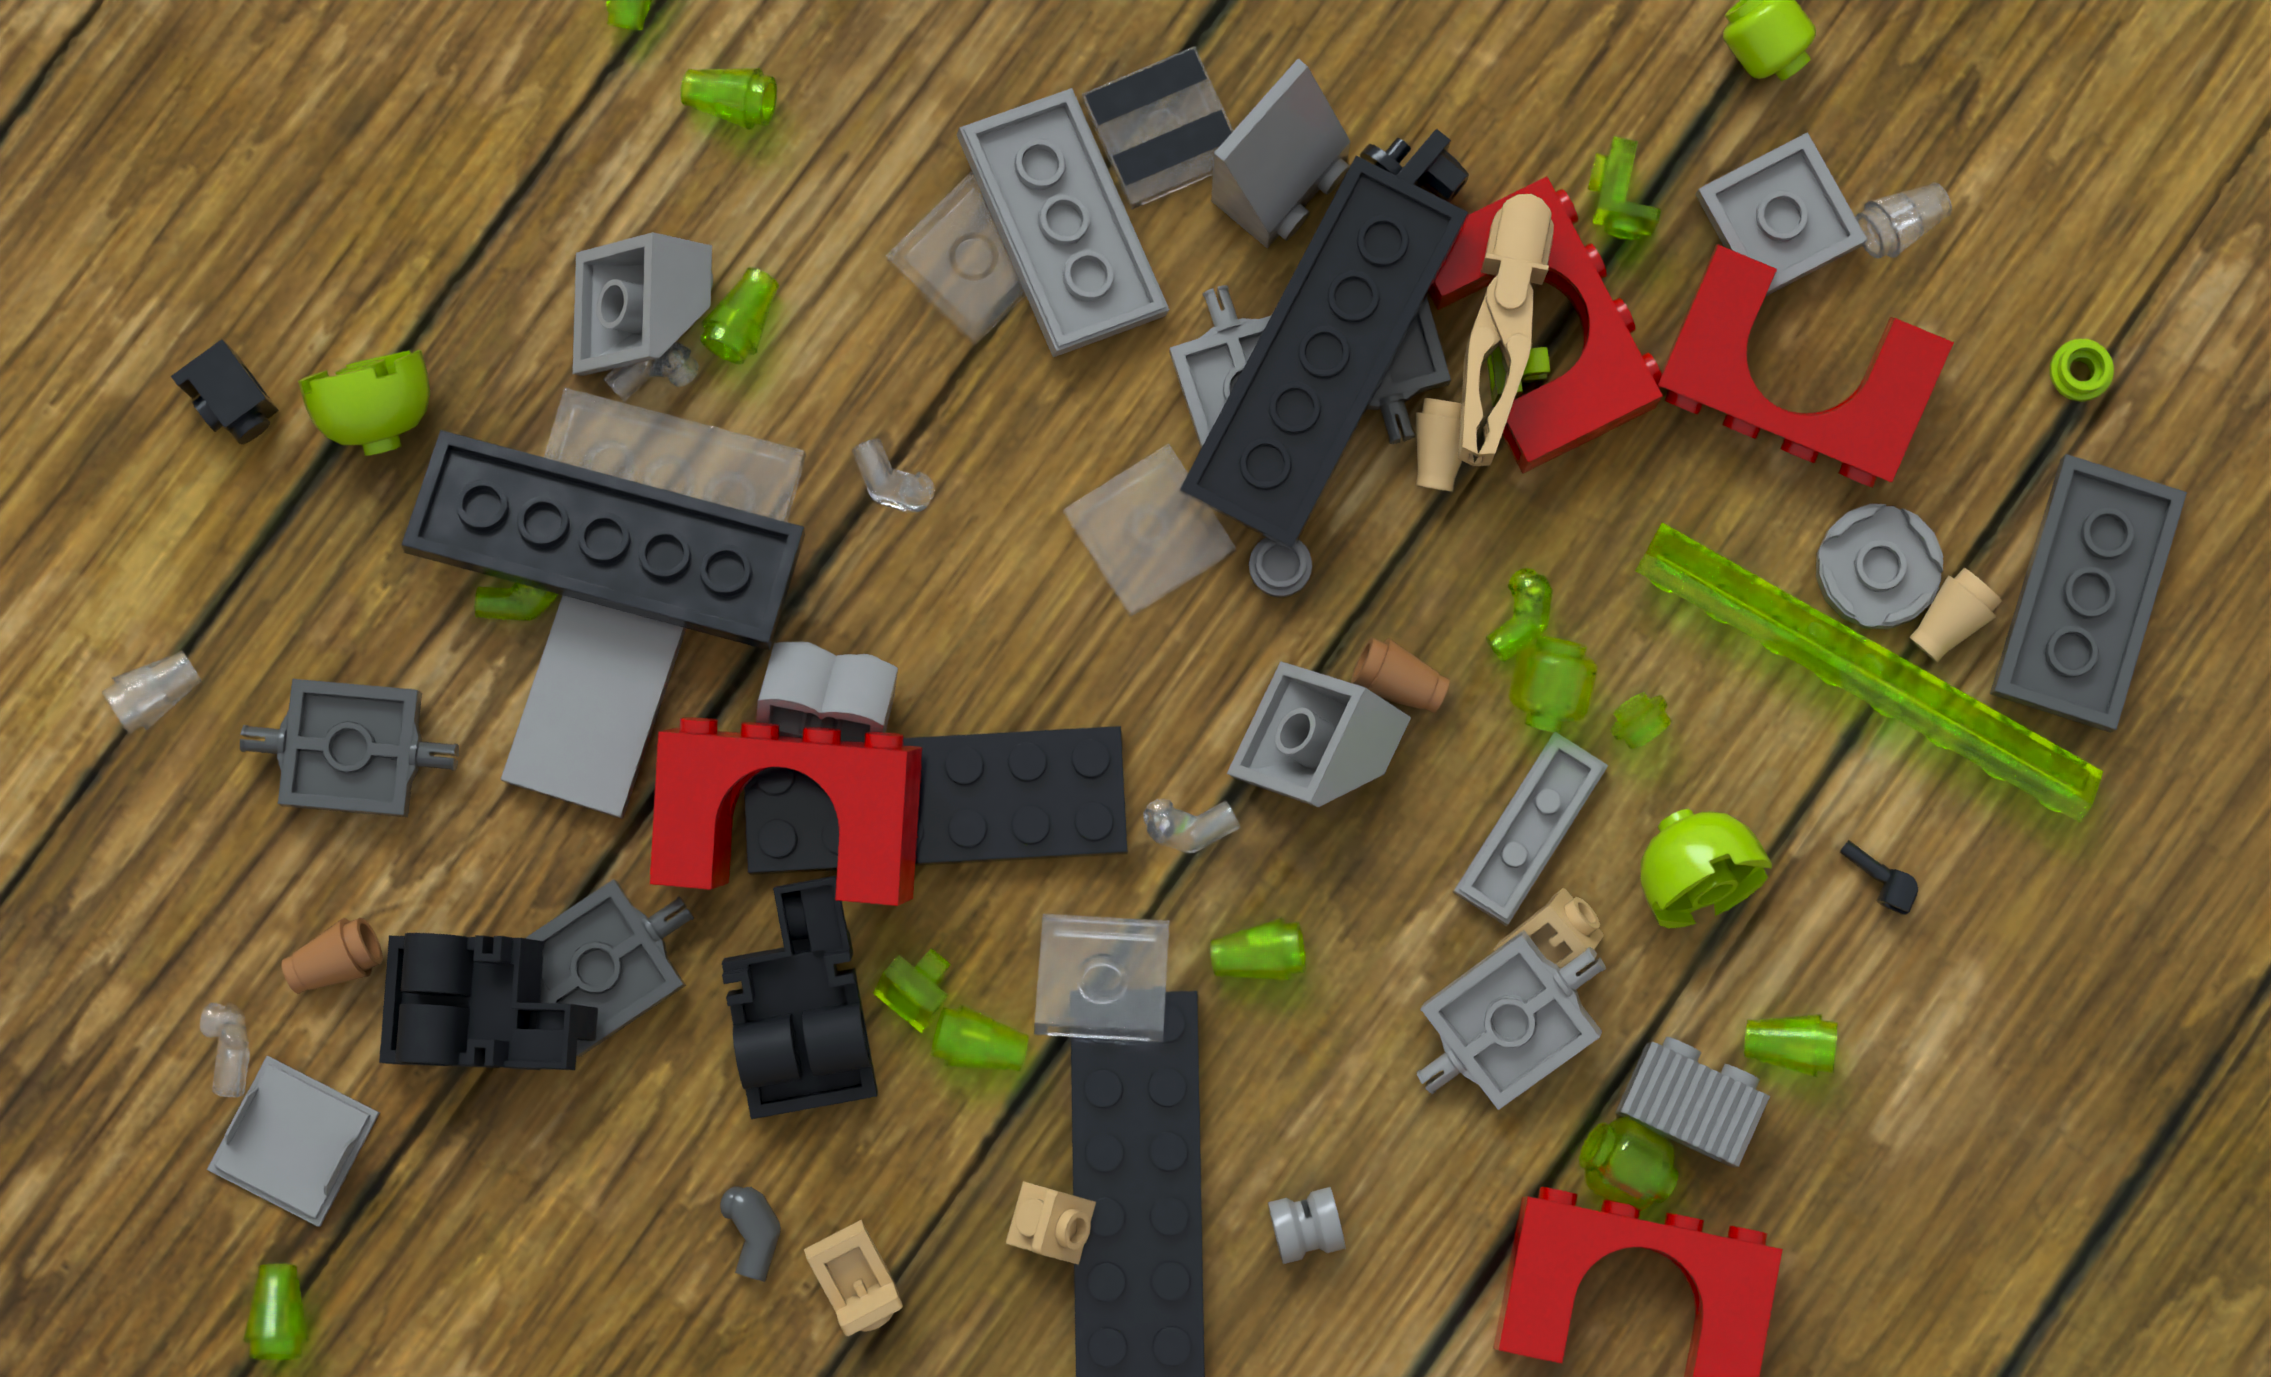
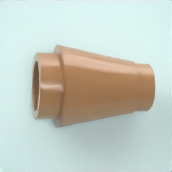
(1399, 676)
(335, 956)

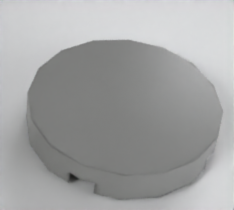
(1879, 566)

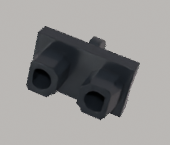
(1428, 167)

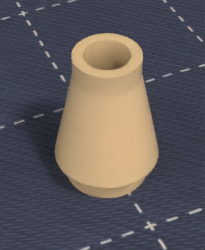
(1438, 444)
(1955, 614)

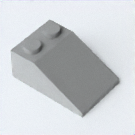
(1280, 158)

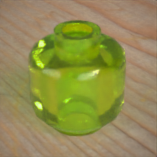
(1553, 682)
(1628, 1163)

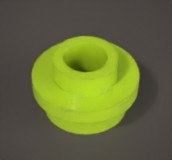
(2092, 355)

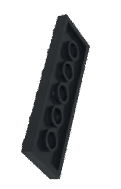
(1324, 352)
(604, 540)
(977, 803)
(1143, 1169)

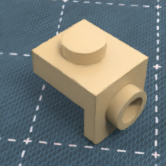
(854, 1279)

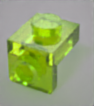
(1611, 179)

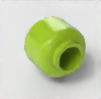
(1769, 37)

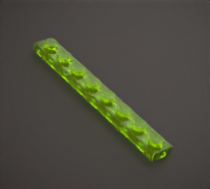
(1870, 672)

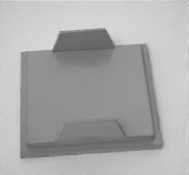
(293, 1141)

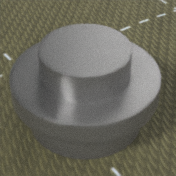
(1279, 569)

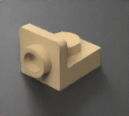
(1561, 928)
(1051, 1223)

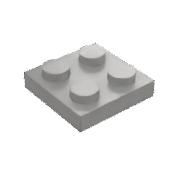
(1783, 212)

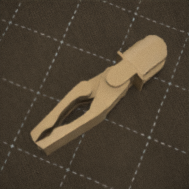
(1517, 255)

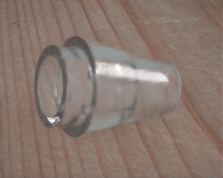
(1902, 218)
(150, 691)

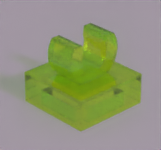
(914, 991)

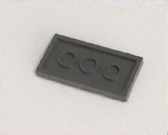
(2088, 593)

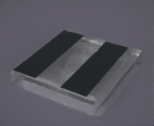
(1159, 126)

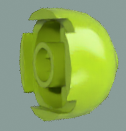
(369, 400)
(1700, 864)

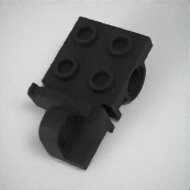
(475, 1005)
(798, 1017)

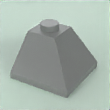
(637, 299)
(1317, 737)

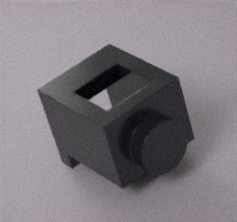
(227, 392)

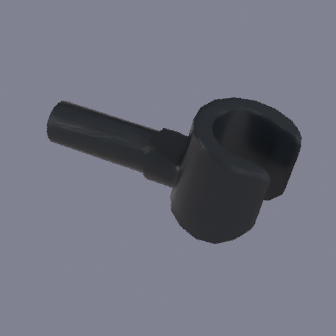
(1898, 888)

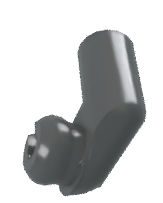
(757, 1226)

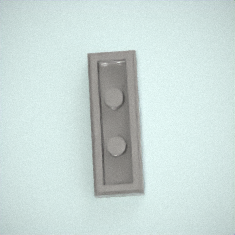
(1530, 828)

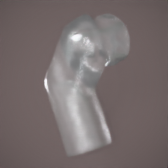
(674, 364)
(891, 486)
(1186, 831)
(232, 1050)

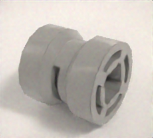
(1306, 1225)

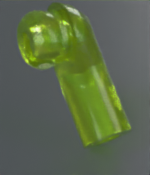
(516, 603)
(1530, 614)

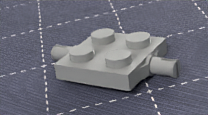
(1214, 362)
(1511, 1020)

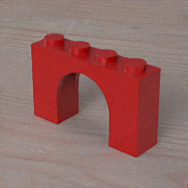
(1609, 379)
(1863, 431)
(868, 782)
(1559, 1242)

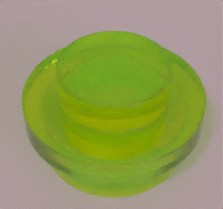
(1640, 720)

